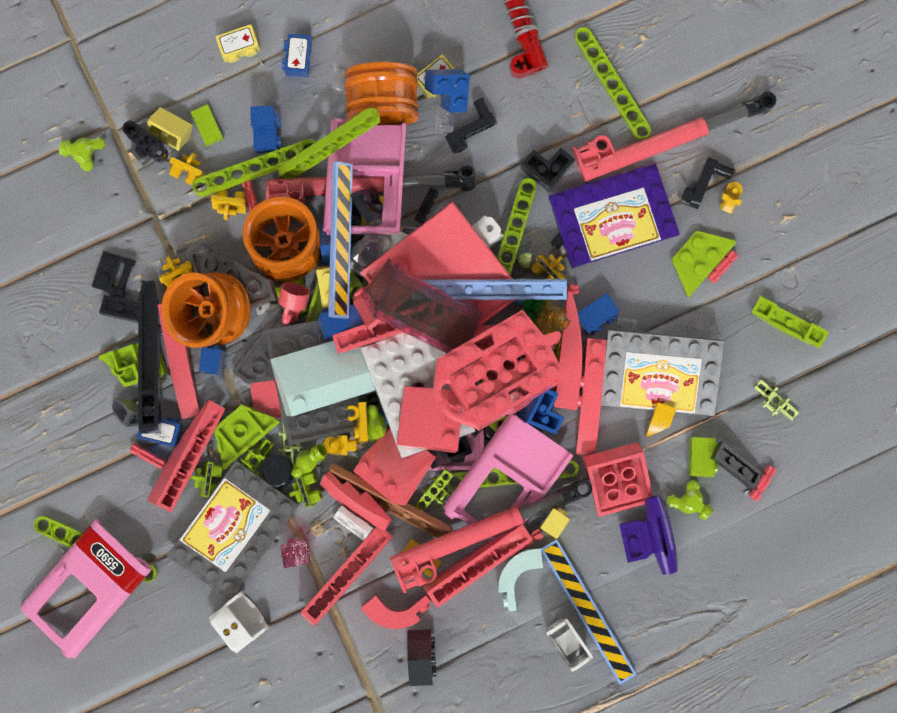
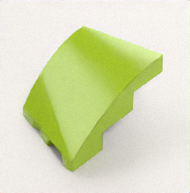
(124, 364)

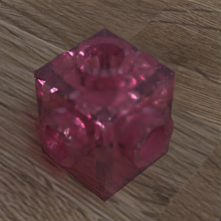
(295, 553)

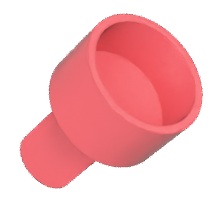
(294, 299)

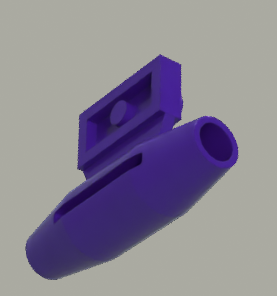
(651, 537)

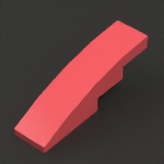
(360, 505)

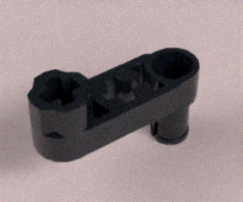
(457, 138)
(149, 149)
(694, 197)

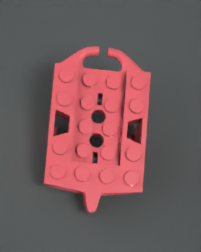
(487, 400)

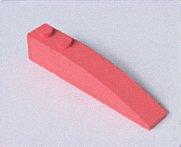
(362, 336)
(570, 360)
(181, 373)
(591, 396)
(185, 457)
(476, 565)
(345, 576)

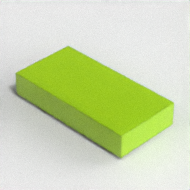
(207, 125)

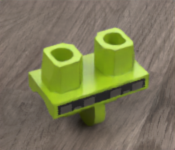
(209, 470)
(303, 491)

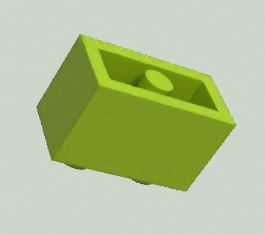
(699, 457)

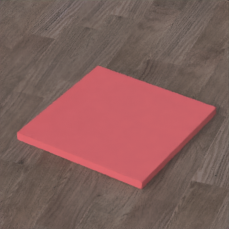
(447, 249)

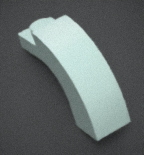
(513, 568)

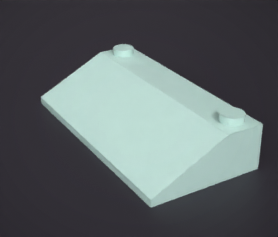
(320, 377)

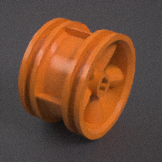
(383, 86)
(281, 211)
(224, 307)

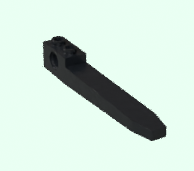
(148, 360)

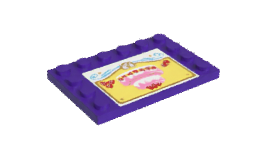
(613, 216)

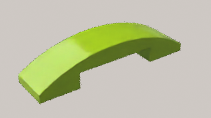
(789, 323)

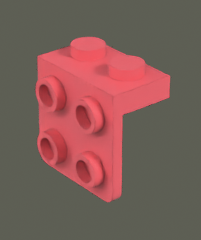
(266, 398)

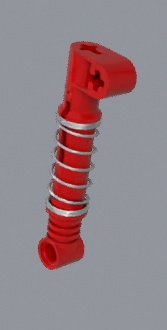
(528, 37)

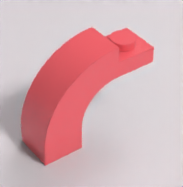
(393, 619)

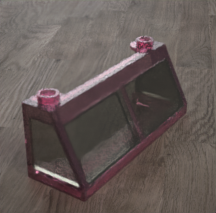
(420, 308)

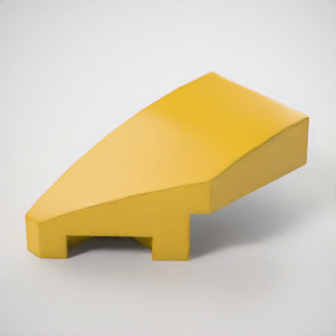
(661, 419)

